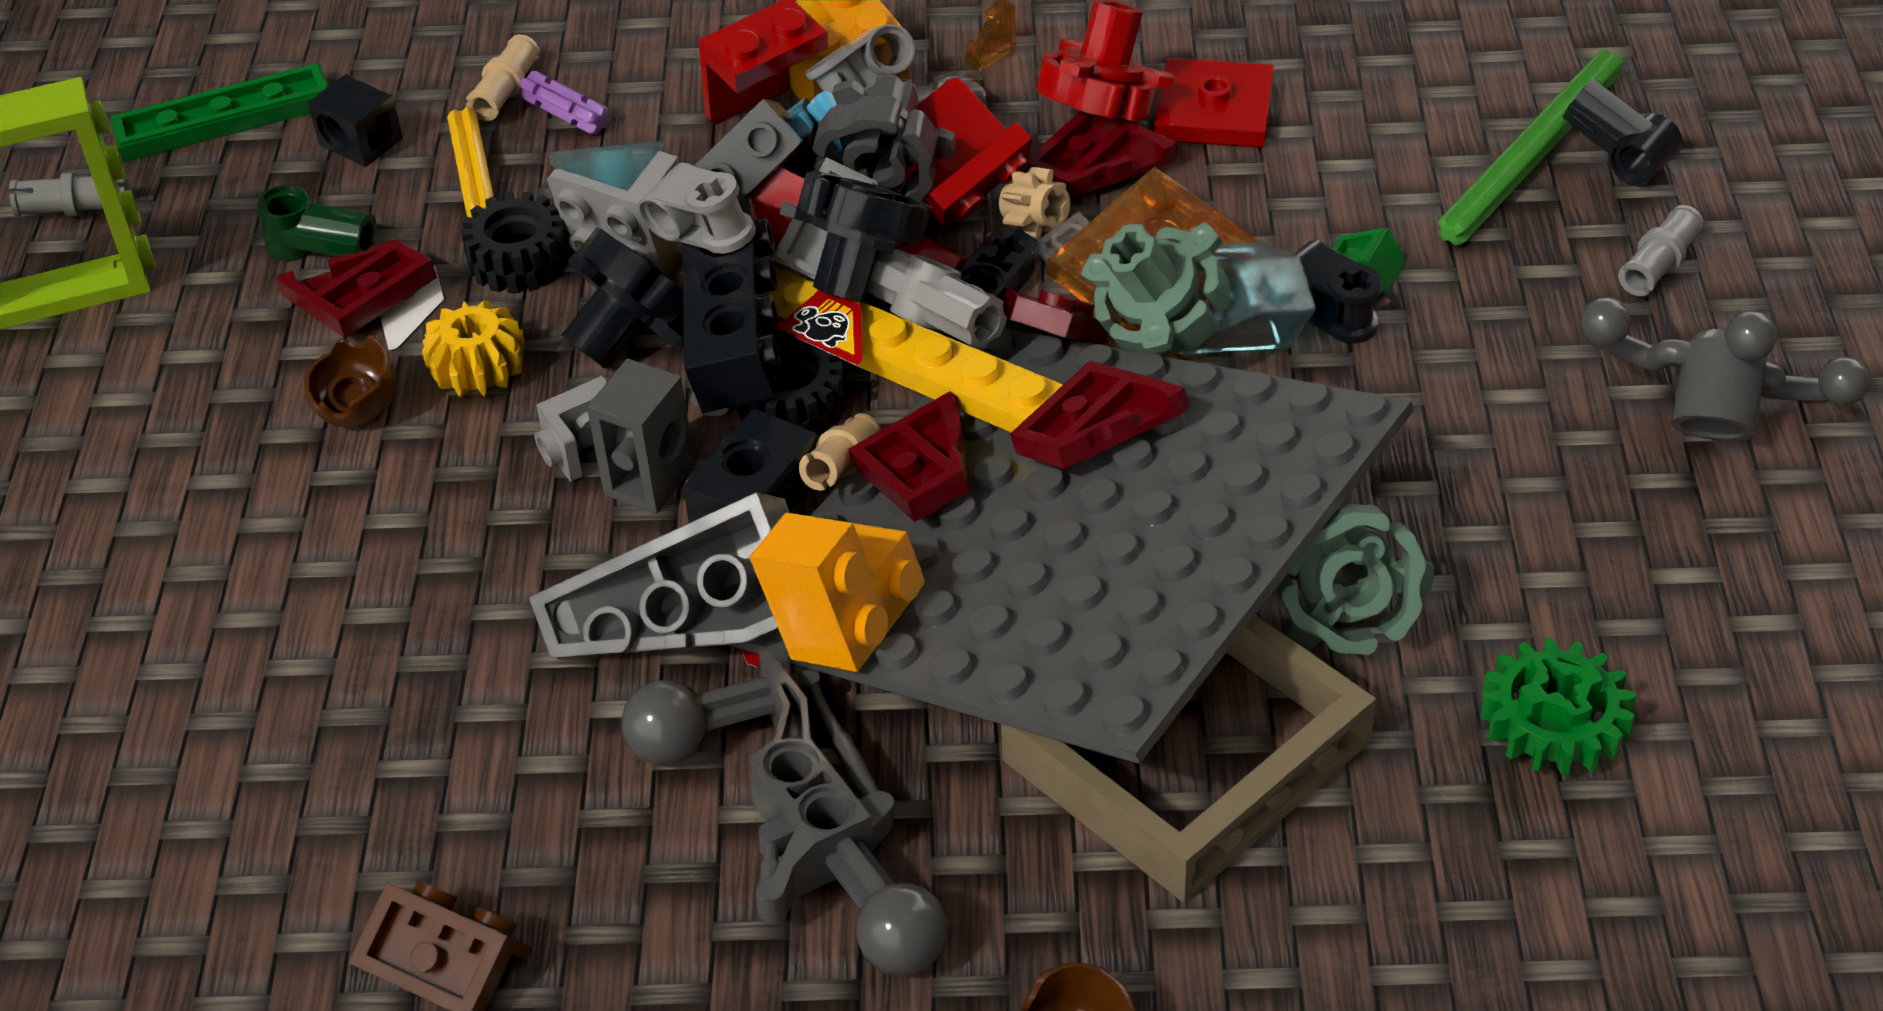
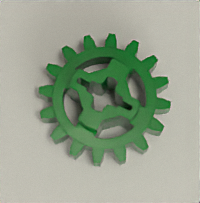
(1557, 706)

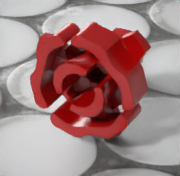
(1100, 69)

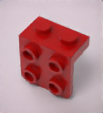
(754, 57)
(982, 154)

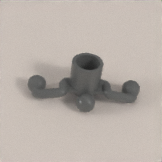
(1722, 370)

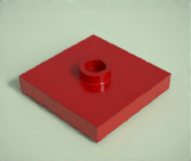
(1215, 102)

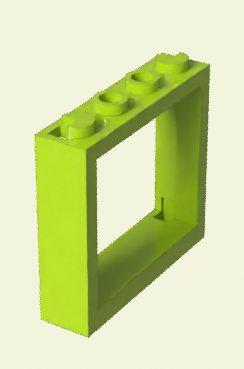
(52, 111)

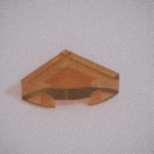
(995, 37)

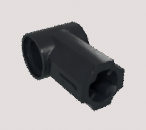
(1635, 143)

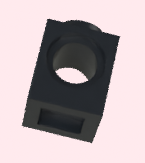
(355, 120)

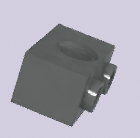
(641, 435)

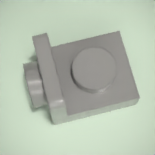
(567, 427)

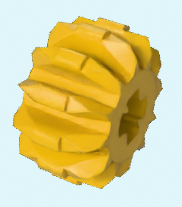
(473, 348)

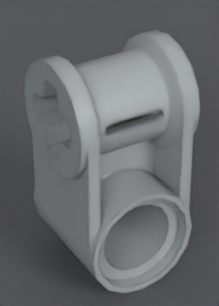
(859, 62)
(697, 210)

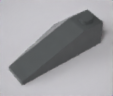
(669, 592)

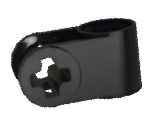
(1338, 291)

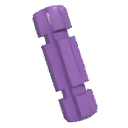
(564, 102)

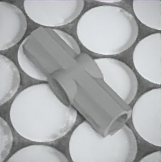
(936, 297)

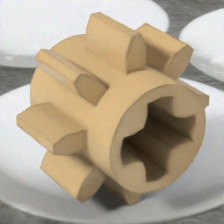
(1034, 202)

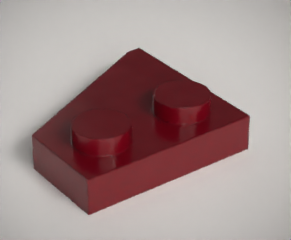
(1101, 152)
(360, 285)
(1055, 314)
(1095, 413)
(917, 459)

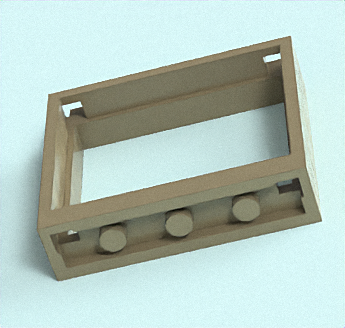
(1217, 837)

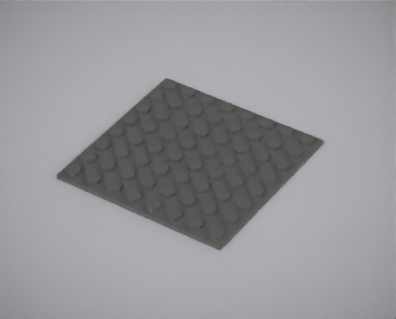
(1118, 583)

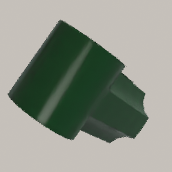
(298, 227)

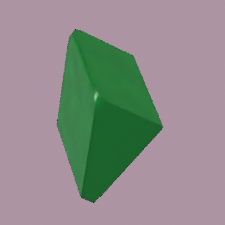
(1376, 249)

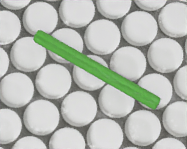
(1523, 153)

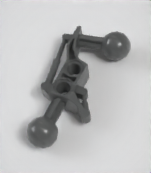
(806, 806)

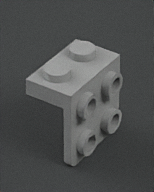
(593, 204)

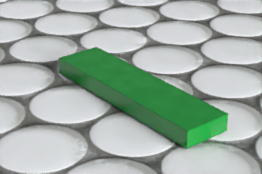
(217, 112)

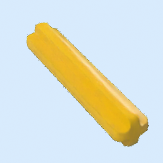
(470, 158)

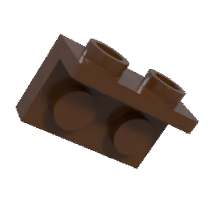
(435, 951)

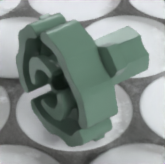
(1155, 287)
(1362, 588)

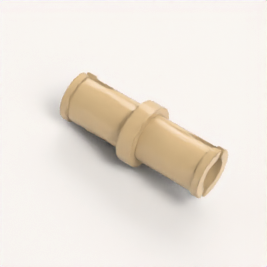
(502, 77)
(831, 456)

